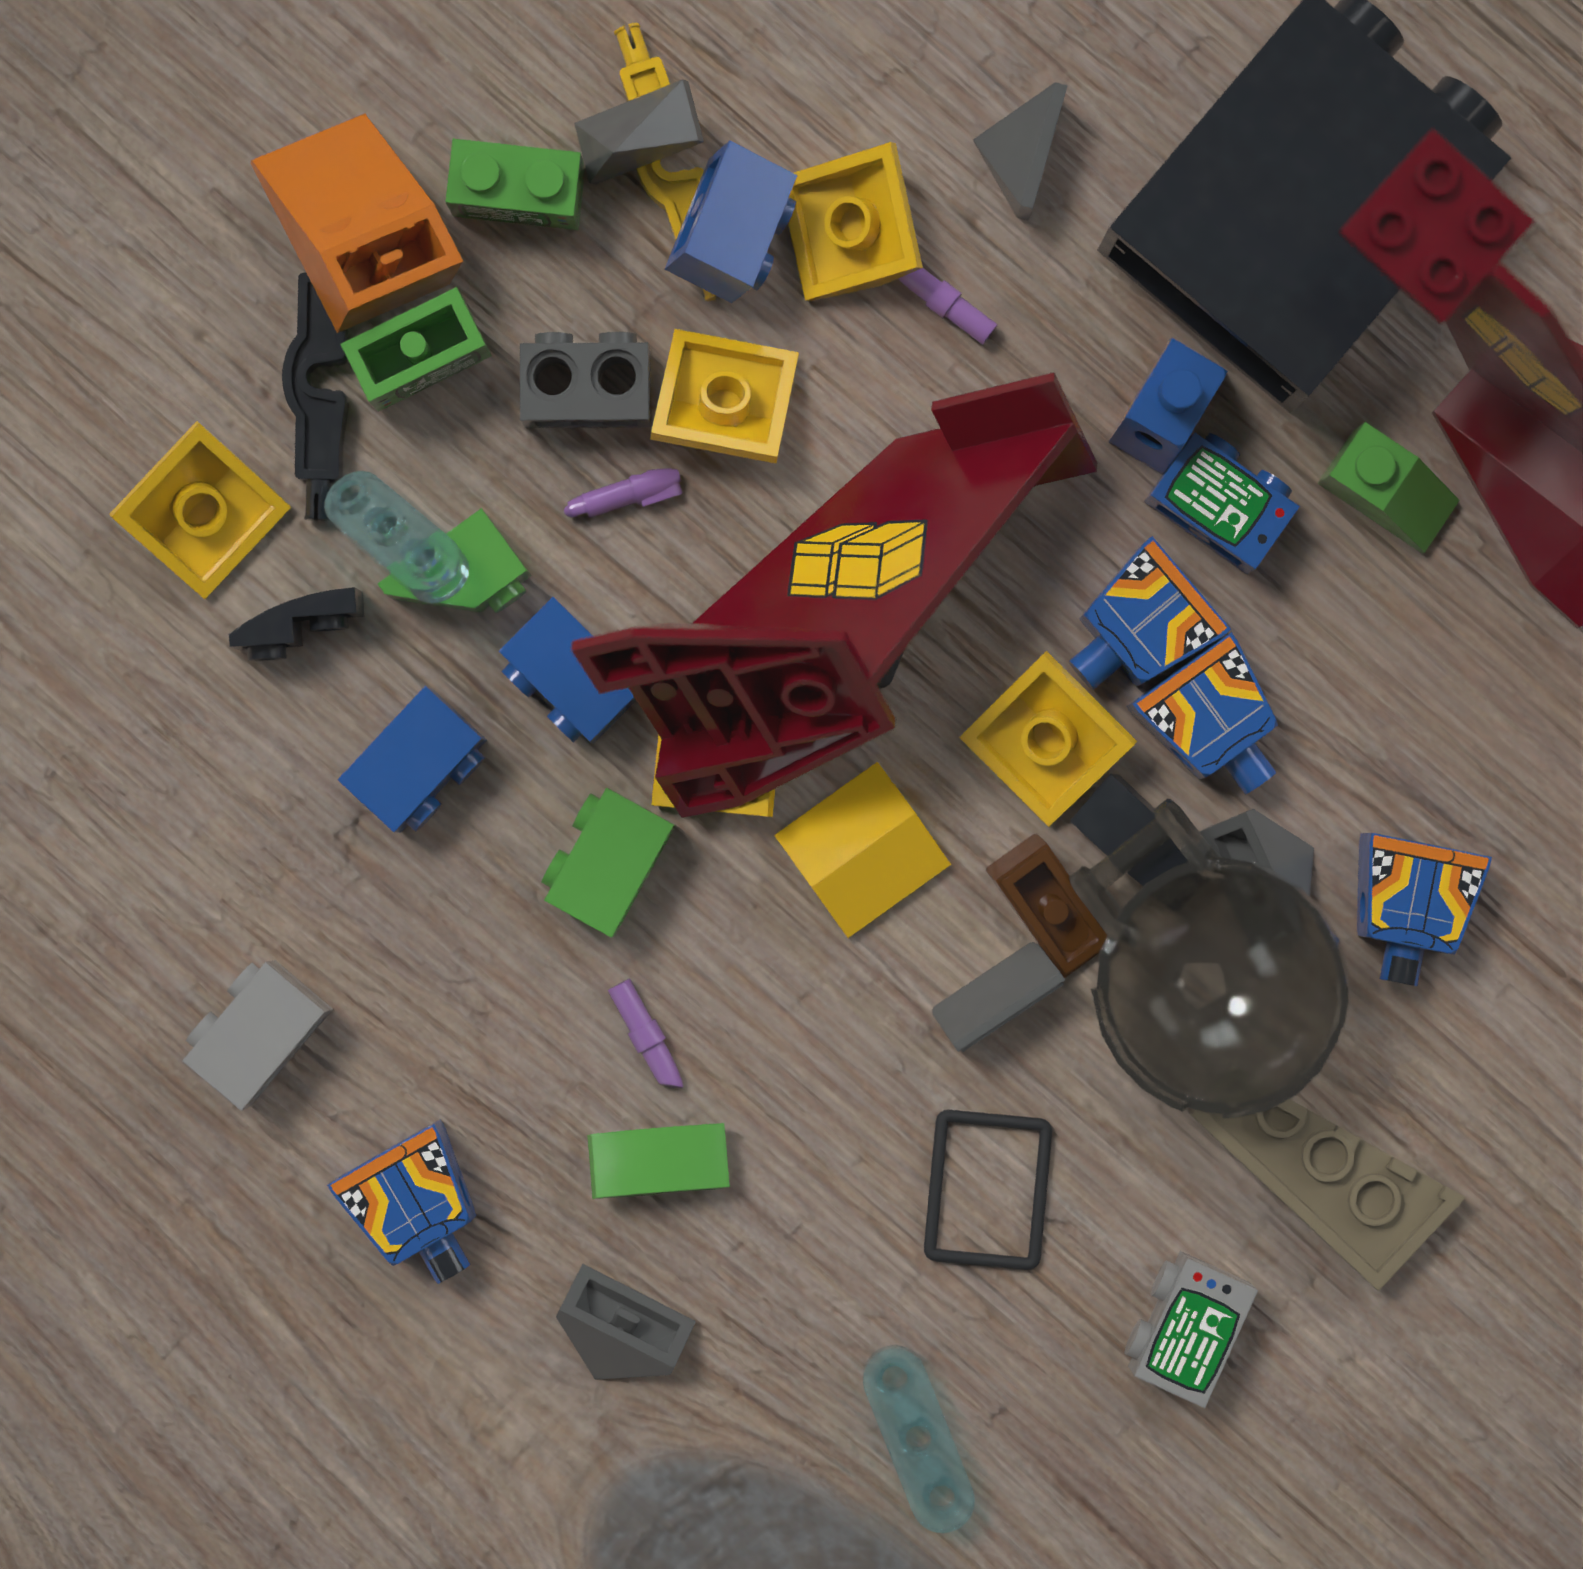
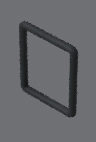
(936, 1181)

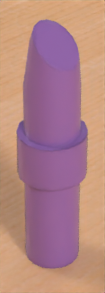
(948, 303)
(645, 1034)

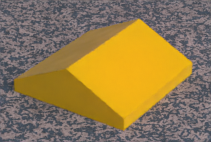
(852, 224)
(725, 396)
(200, 510)
(1048, 738)
(862, 849)

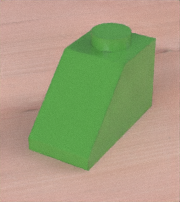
(1390, 487)
(493, 569)

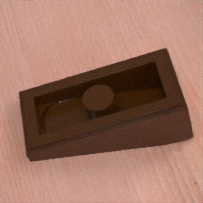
(1047, 904)

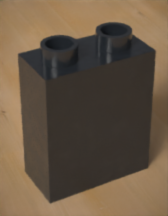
(1253, 199)

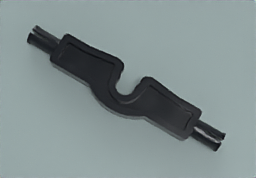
(318, 412)

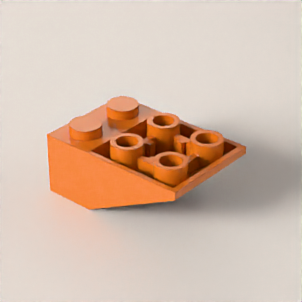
(358, 221)

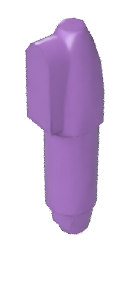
(640, 489)

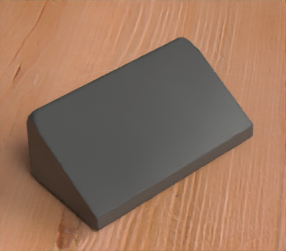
(997, 996)

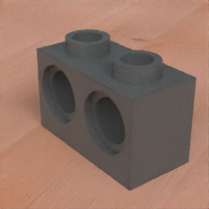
(584, 401)

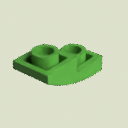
(658, 1161)

